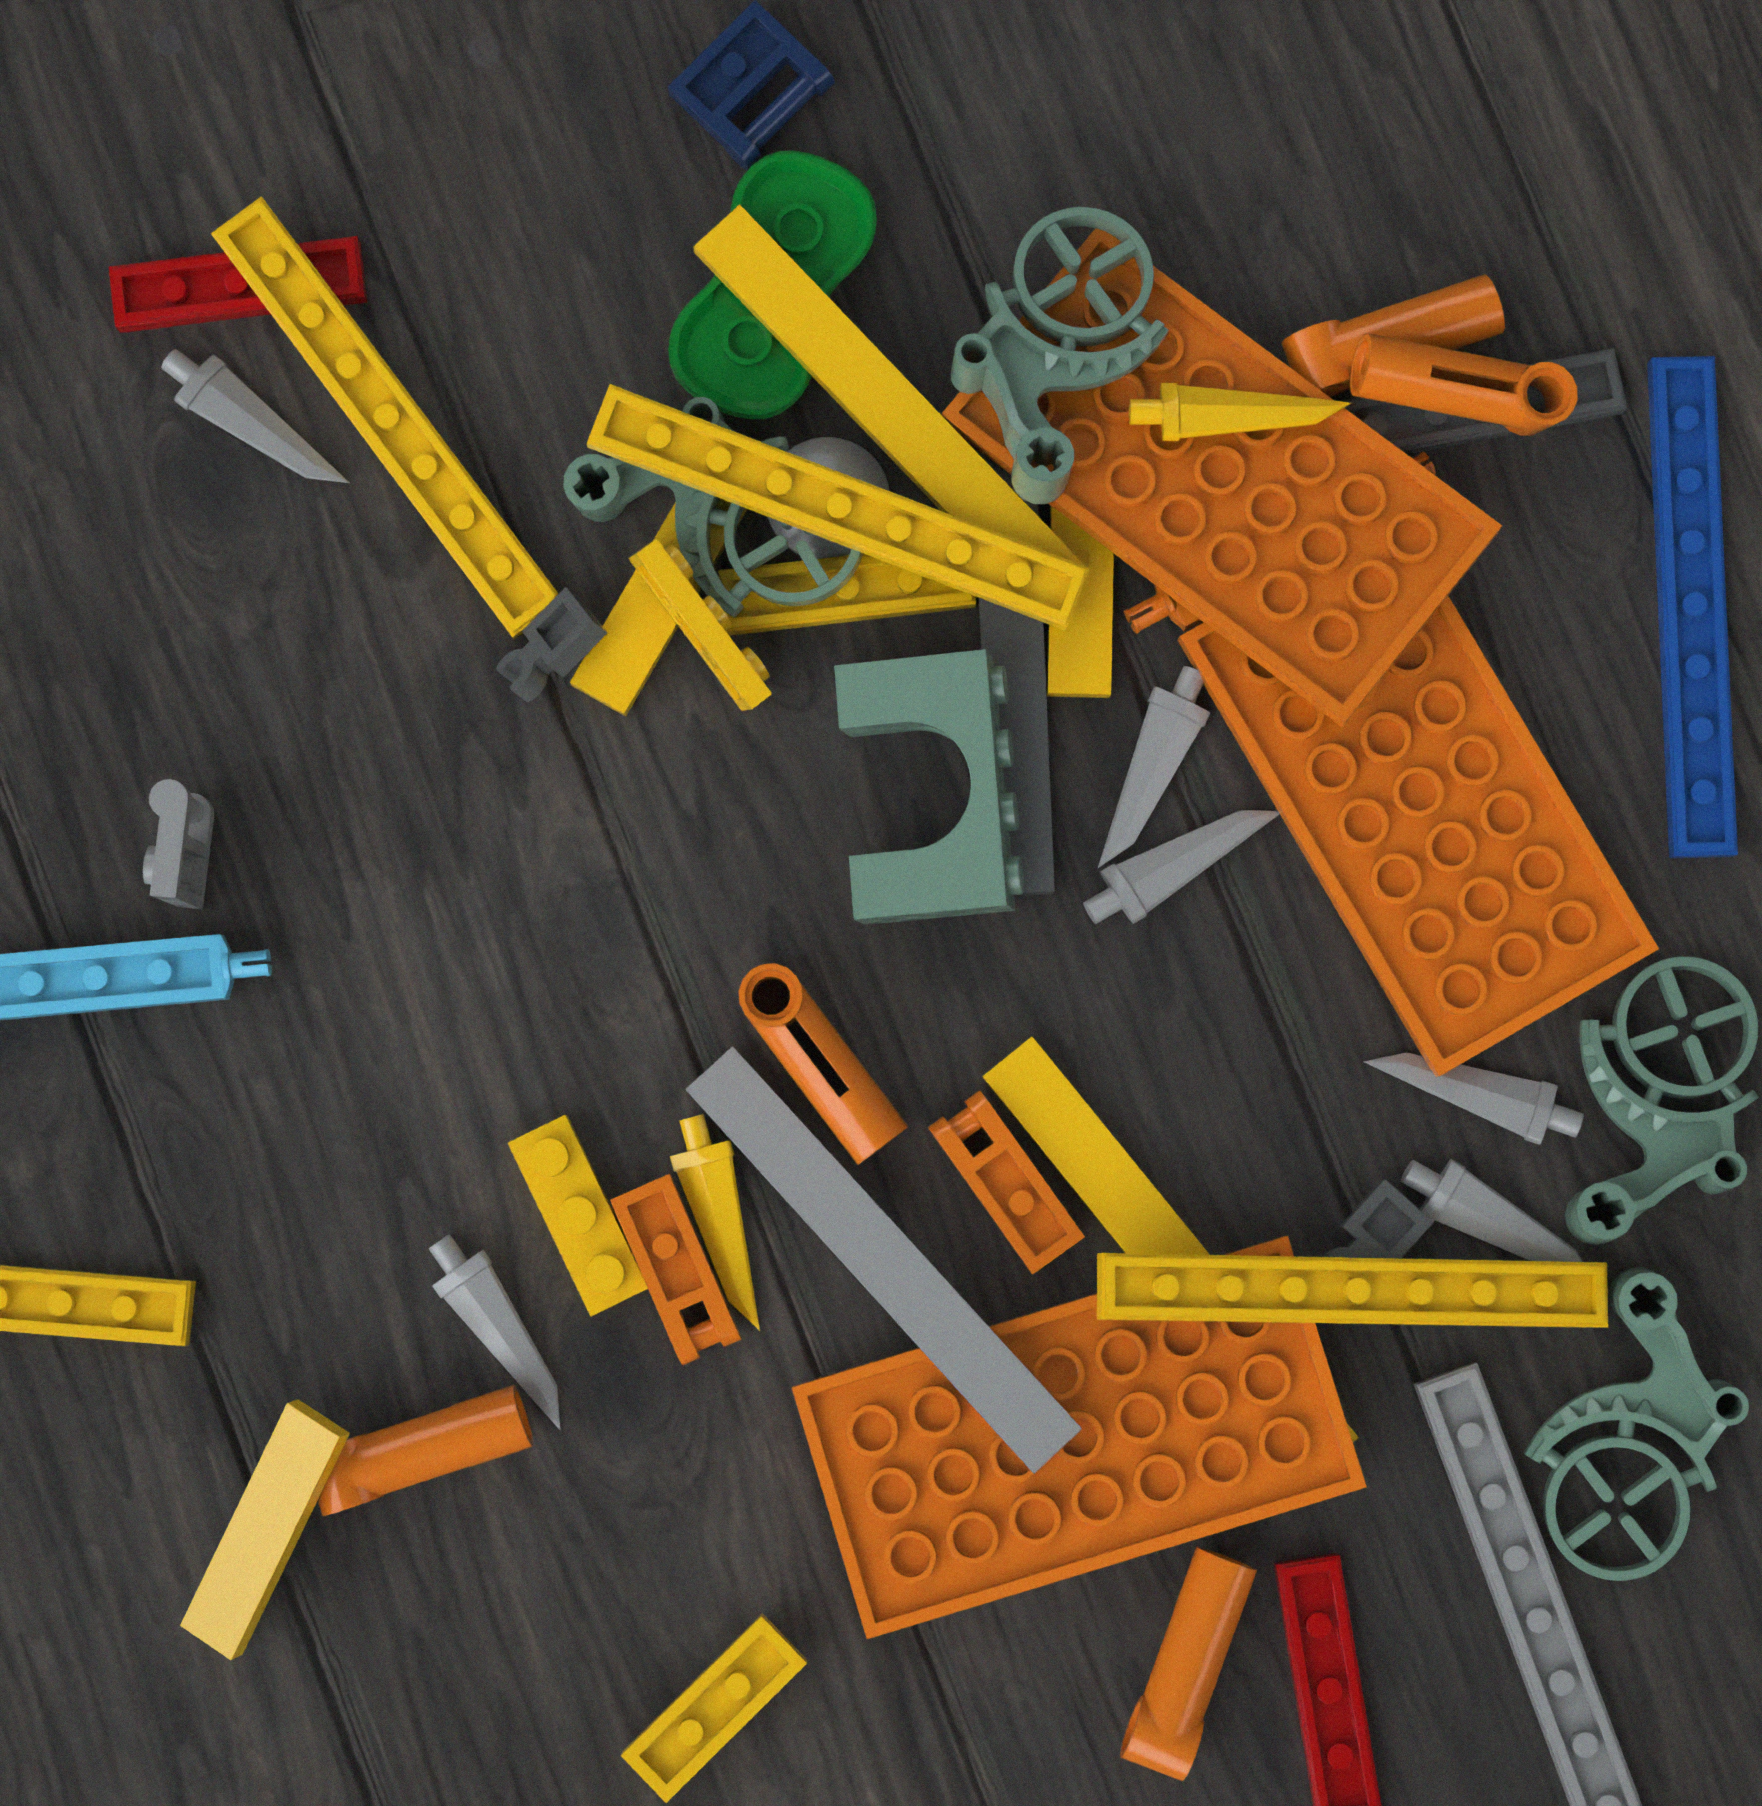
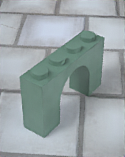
(972, 864)

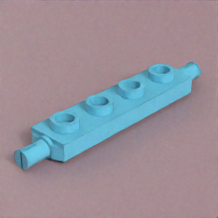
(123, 976)

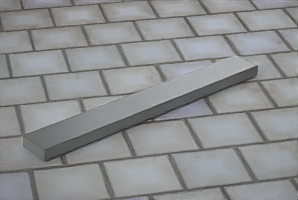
(884, 1260)
(1525, 1589)

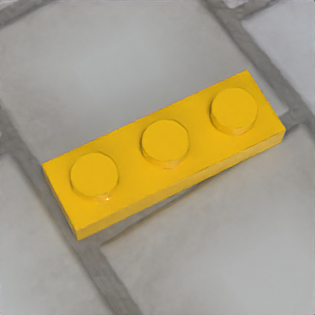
(702, 623)
(578, 1215)
(714, 1708)

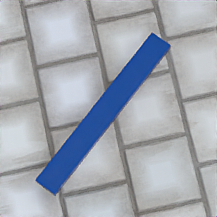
(1692, 607)

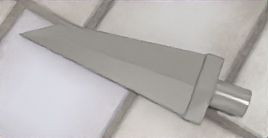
(231, 405)
(1162, 744)
(1159, 872)
(1503, 1099)
(1477, 1210)
(487, 1310)

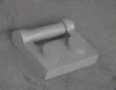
(182, 850)

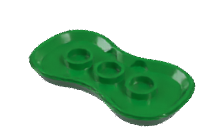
(827, 227)

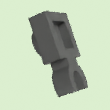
(557, 642)
(1382, 1225)

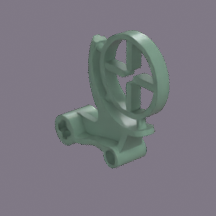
(1020, 367)
(693, 521)
(1674, 1143)
(1670, 1399)

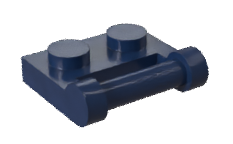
(736, 70)

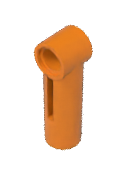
(1441, 319)
(1461, 383)
(861, 1116)
(427, 1448)
(1171, 1712)

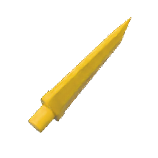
(1212, 411)
(712, 1193)

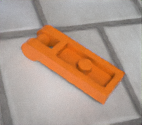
(1008, 1185)
(674, 1266)

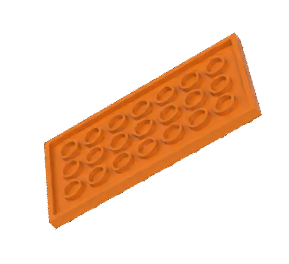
(1289, 541)
(1436, 837)
(1176, 1443)

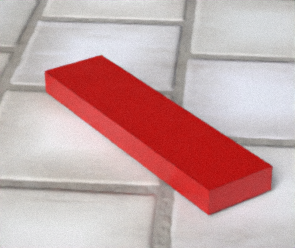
(214, 290)
(1327, 1681)

